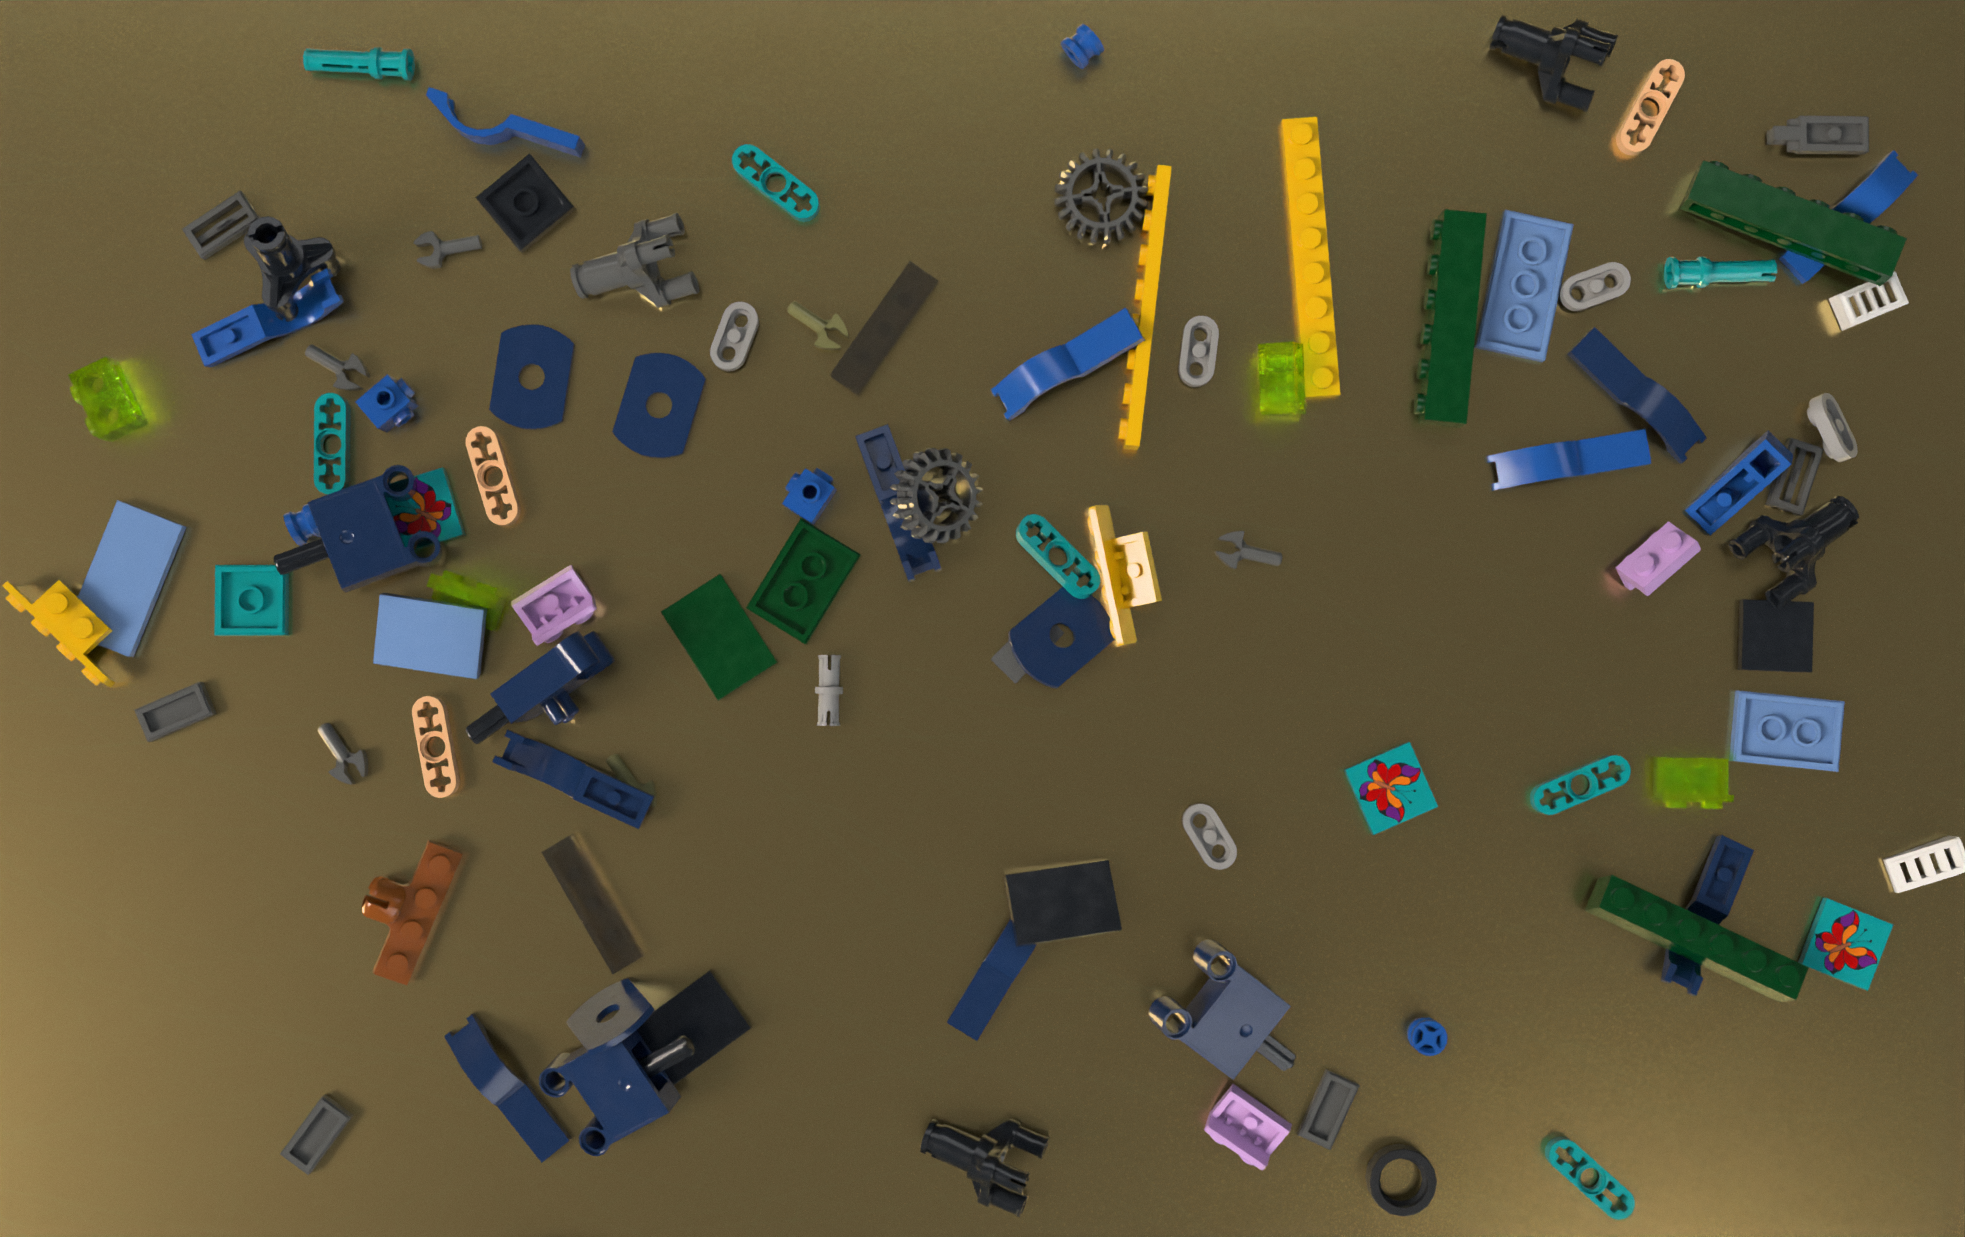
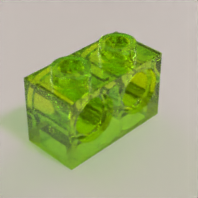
(1281, 378)
(114, 394)

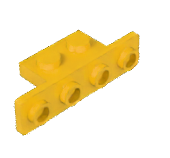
(1126, 572)
(69, 621)

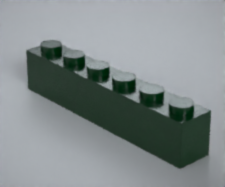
(1793, 222)
(1451, 318)
(1697, 939)

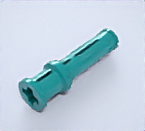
(376, 62)
(1703, 271)

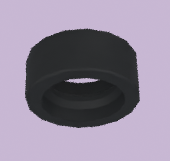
(1428, 1185)

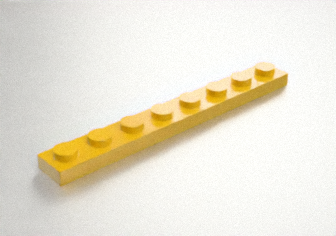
(1310, 256)
(1146, 292)

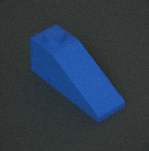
(1740, 482)

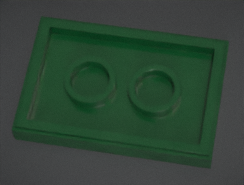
(803, 581)
(719, 637)

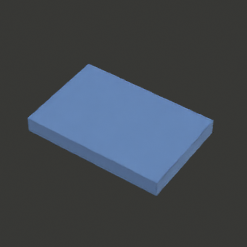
(430, 635)
(1786, 731)

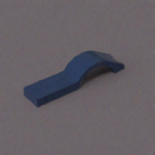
(1639, 393)
(882, 462)
(575, 779)
(1711, 901)
(989, 984)
(507, 1090)

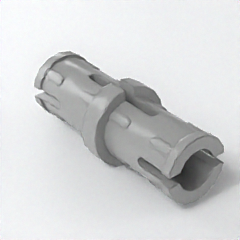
(828, 690)

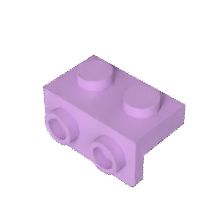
(1657, 559)
(555, 605)
(1246, 1127)

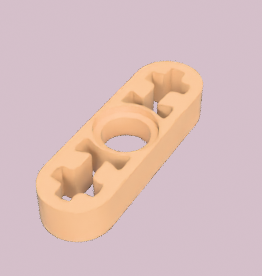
(1653, 80)
(494, 448)
(429, 773)

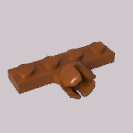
(410, 910)

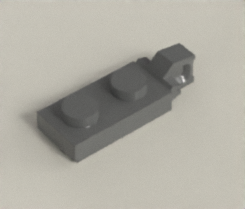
(1823, 135)

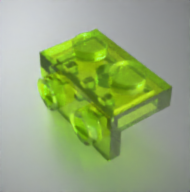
(450, 588)
(1691, 779)

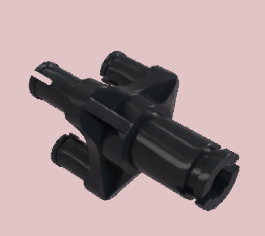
(1553, 53)
(286, 263)
(1796, 545)
(984, 1158)

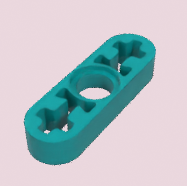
(761, 160)
(320, 434)
(1032, 546)
(1600, 765)
(1588, 1162)

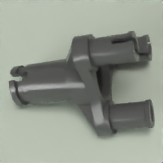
(637, 265)

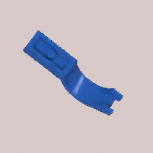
(509, 128)
(1866, 200)
(258, 323)
(1067, 362)
(1571, 459)

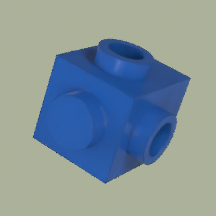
(388, 403)
(809, 494)

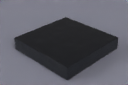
(525, 203)
(1775, 637)

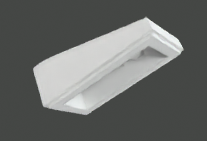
(1845, 313)
(1955, 853)

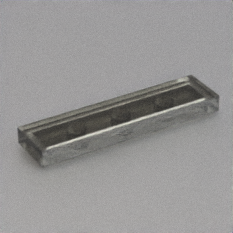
(884, 328)
(593, 903)

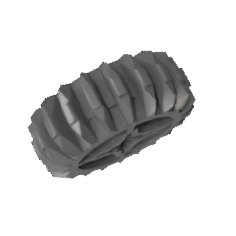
(1116, 194)
(952, 486)

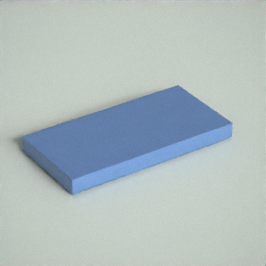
(1523, 285)
(130, 573)

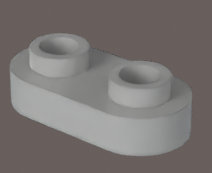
(1593, 287)
(734, 337)
(1197, 351)
(1833, 427)
(1209, 835)

